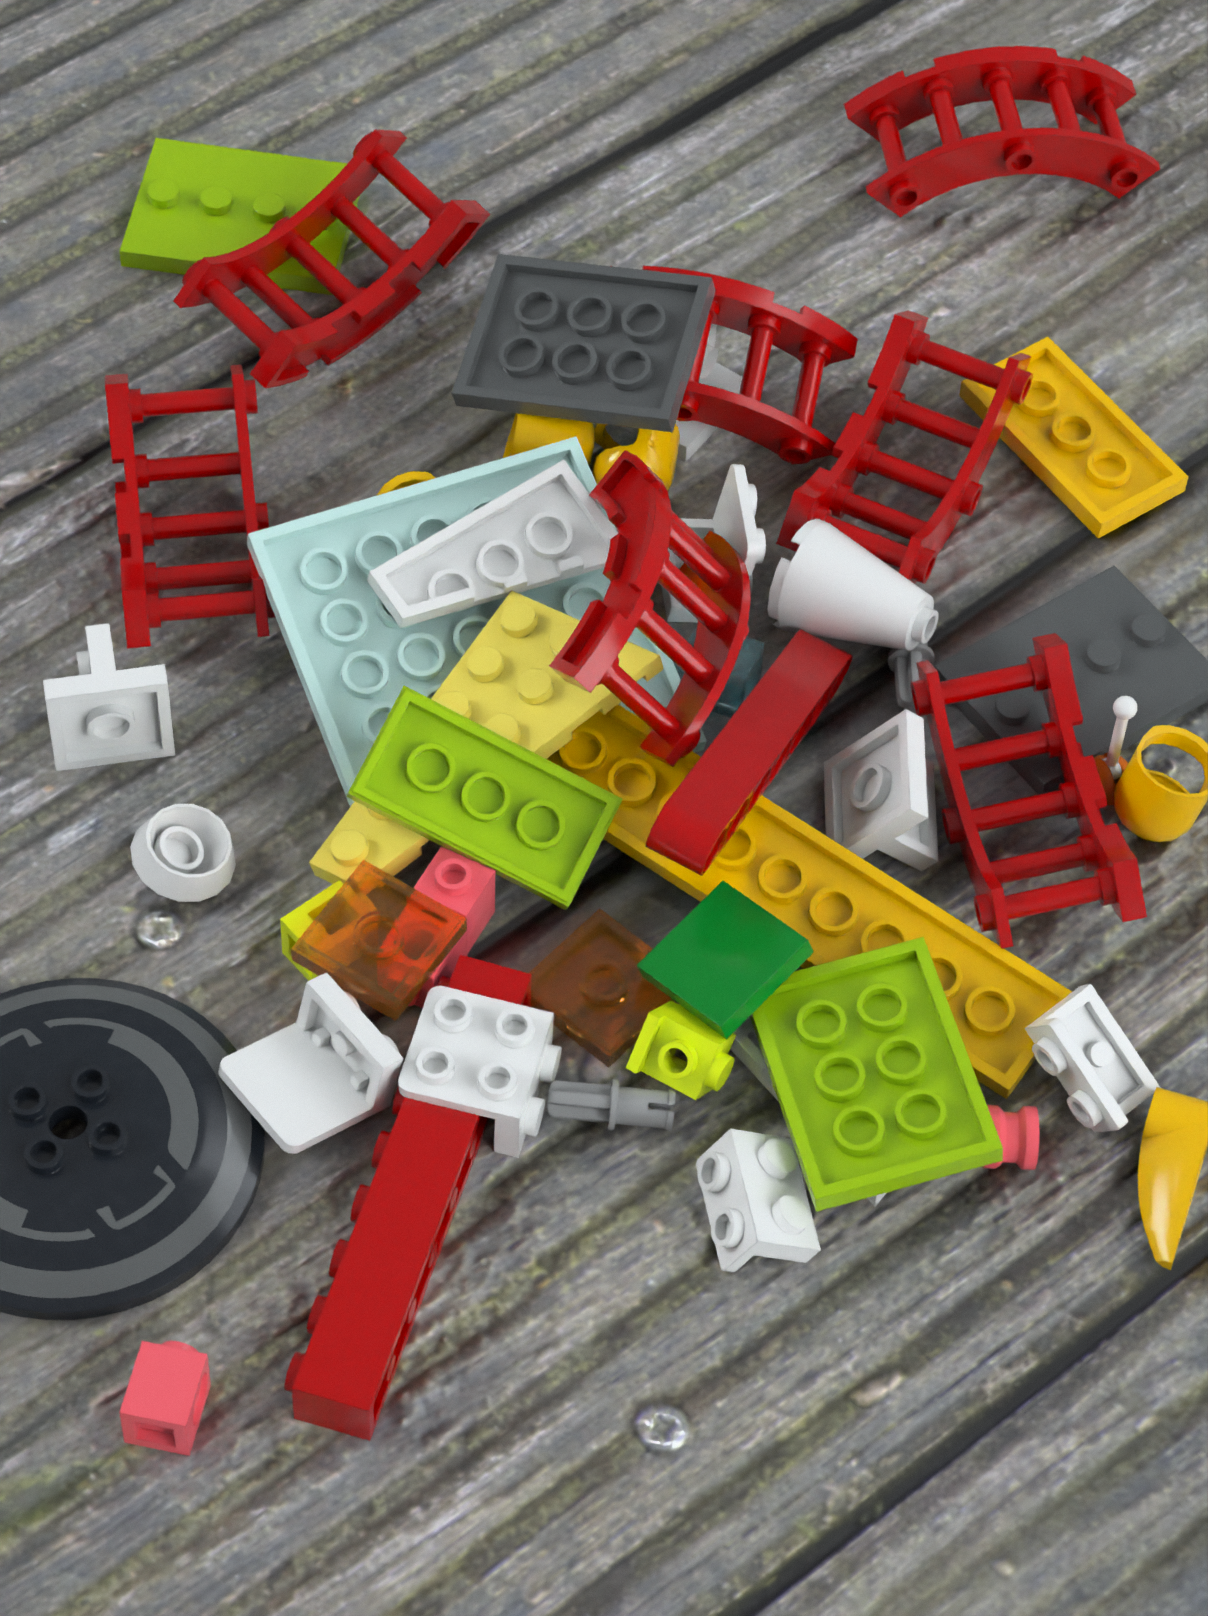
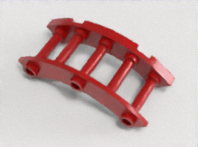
(1003, 77)
(363, 309)
(804, 335)
(831, 491)
(139, 529)
(708, 584)
(1081, 796)

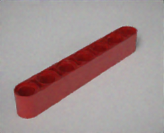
(748, 753)

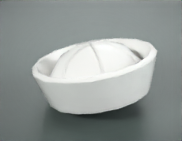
(173, 840)

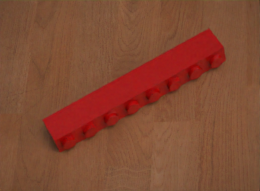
(393, 1245)

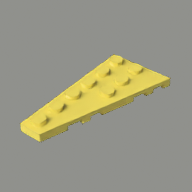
(505, 688)

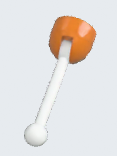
(1112, 764)

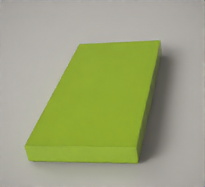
(484, 797)

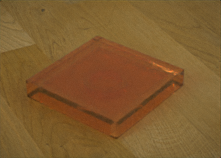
(379, 939)
(597, 987)

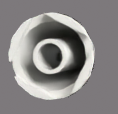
(847, 593)

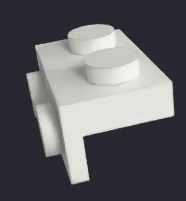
(1091, 1060)
(756, 1199)

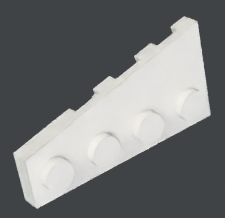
(513, 543)

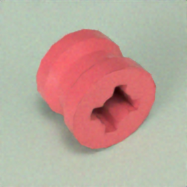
(1018, 1136)

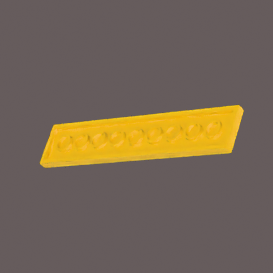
(822, 895)

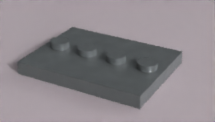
(584, 342)
(1115, 650)

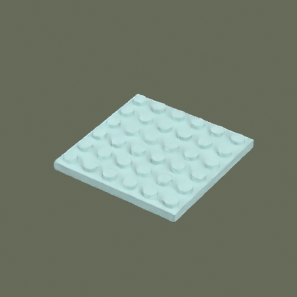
(345, 638)

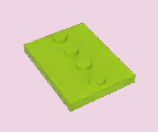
(219, 199)
(873, 1075)

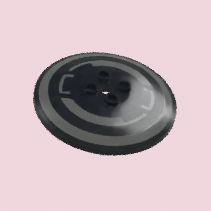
(152, 1176)

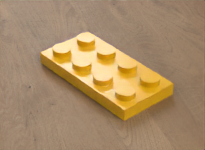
(1082, 443)

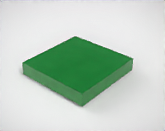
(725, 959)

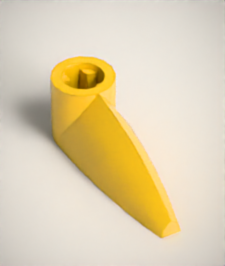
(1169, 1168)

